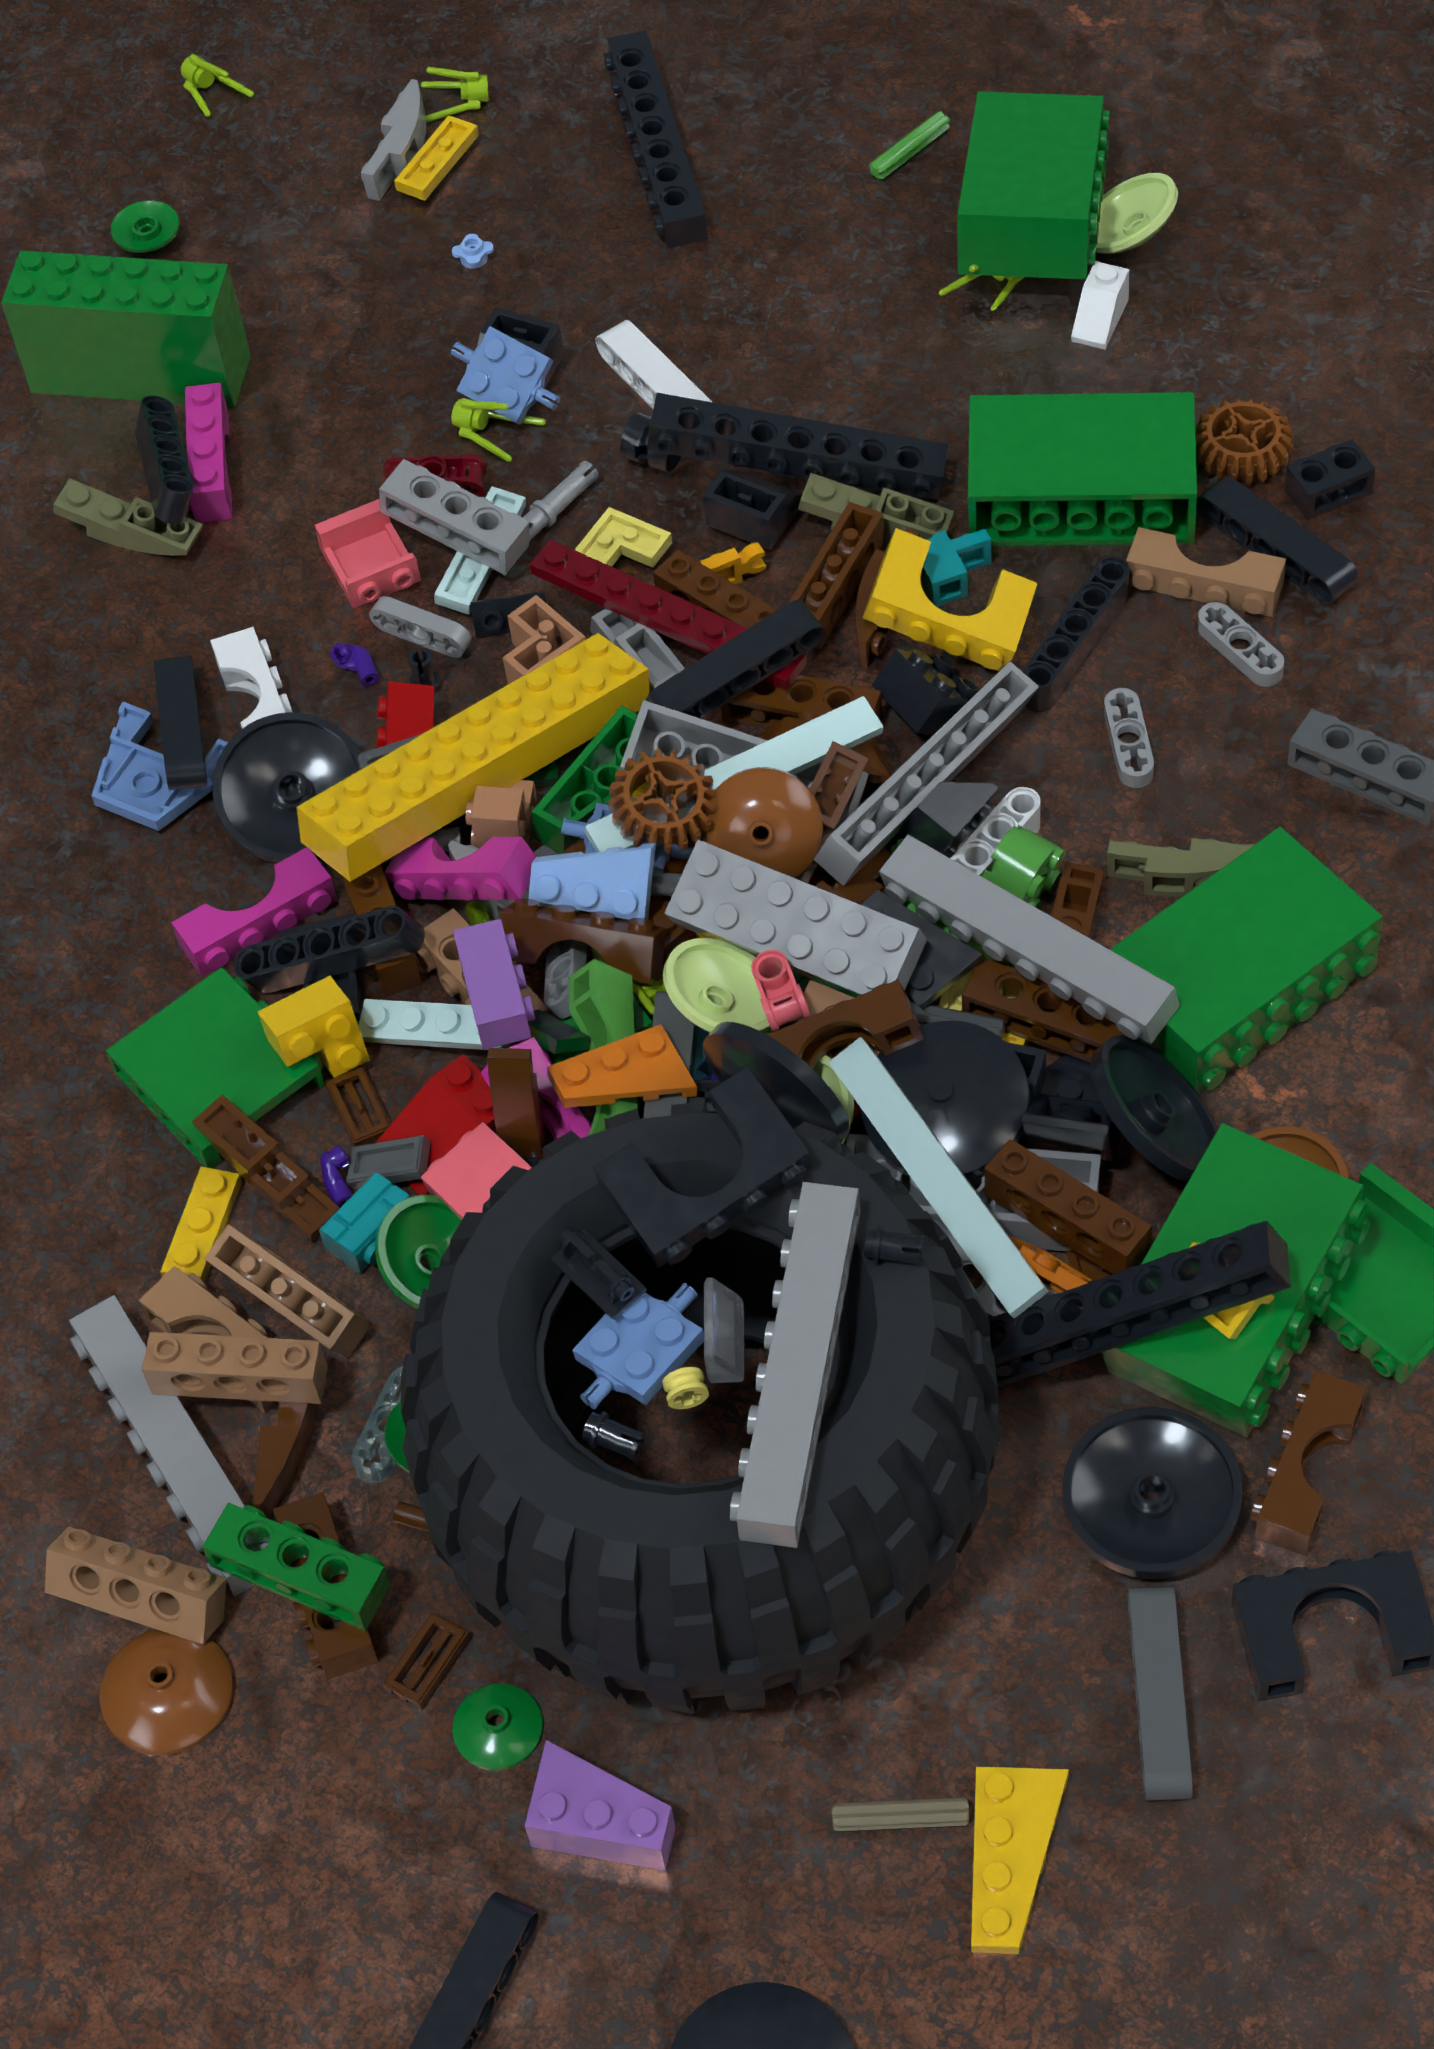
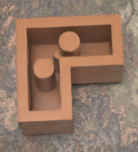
(538, 637)
(502, 812)

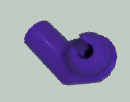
(357, 660)
(332, 1177)

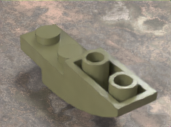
(829, 499)
(124, 523)
(1169, 869)

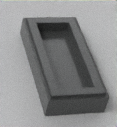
(394, 1159)

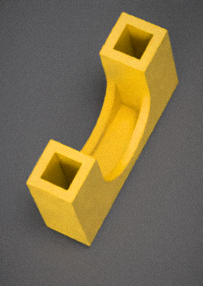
(902, 606)

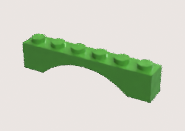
(603, 1009)

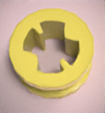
(685, 1388)

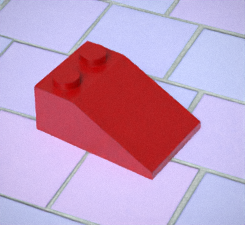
(444, 1111)

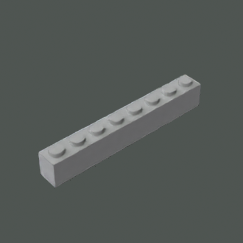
(936, 761)
(1029, 940)
(797, 1366)
(158, 1425)

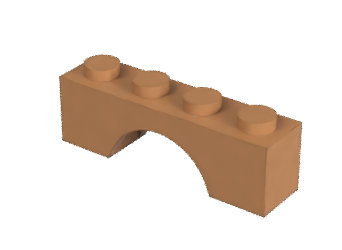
(1244, 585)
(185, 1306)

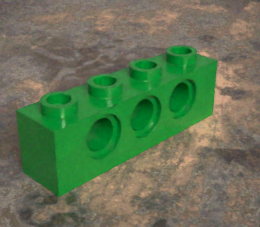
(350, 1601)

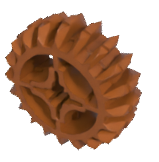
(1243, 441)
(685, 785)

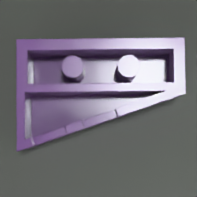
(494, 983)
(596, 1814)

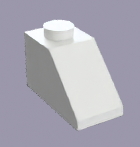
(1101, 305)

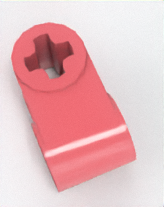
(780, 995)

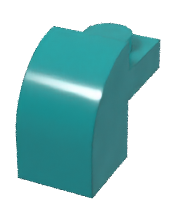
(948, 563)

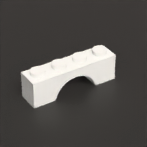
(245, 669)

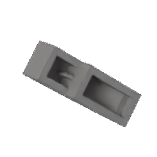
(639, 643)

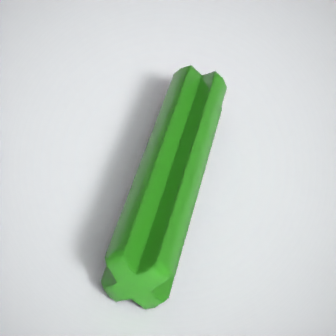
(909, 145)

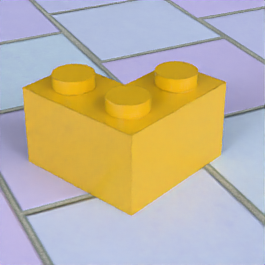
(316, 1022)

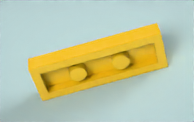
(436, 157)
(202, 1221)

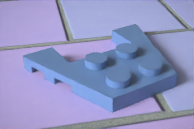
(134, 777)

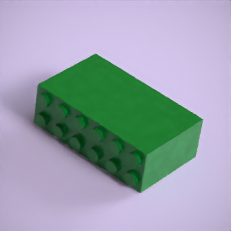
(1033, 185)
(125, 326)
(1082, 467)
(1253, 955)
(1231, 1188)

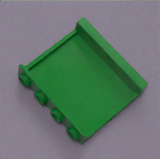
(205, 1049)
(1389, 1287)

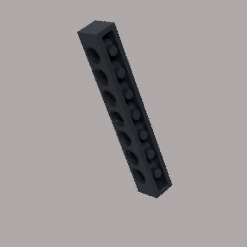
(656, 140)
(796, 446)
(1140, 1302)

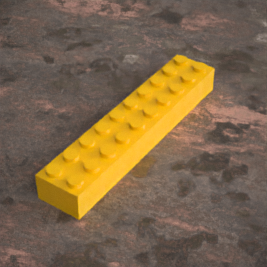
(485, 745)

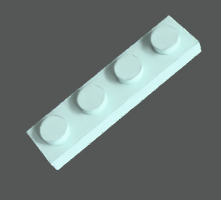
(467, 576)
(420, 1024)

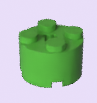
(1026, 865)

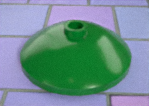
(411, 1234)

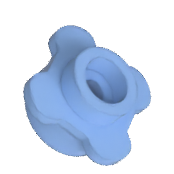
(472, 251)

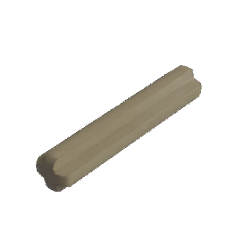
(900, 1814)

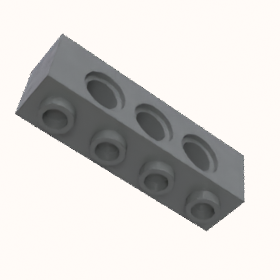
(1364, 765)

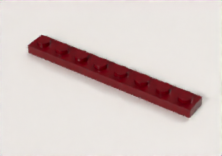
(645, 603)

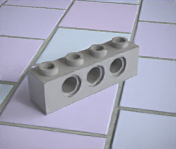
(454, 516)

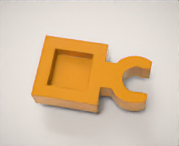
(733, 564)

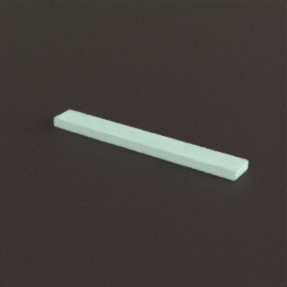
(788, 752)
(938, 1178)

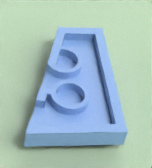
(597, 881)

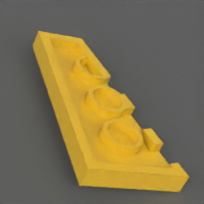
(1011, 1841)

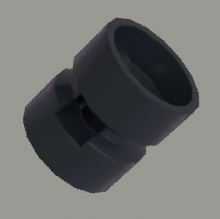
(635, 443)

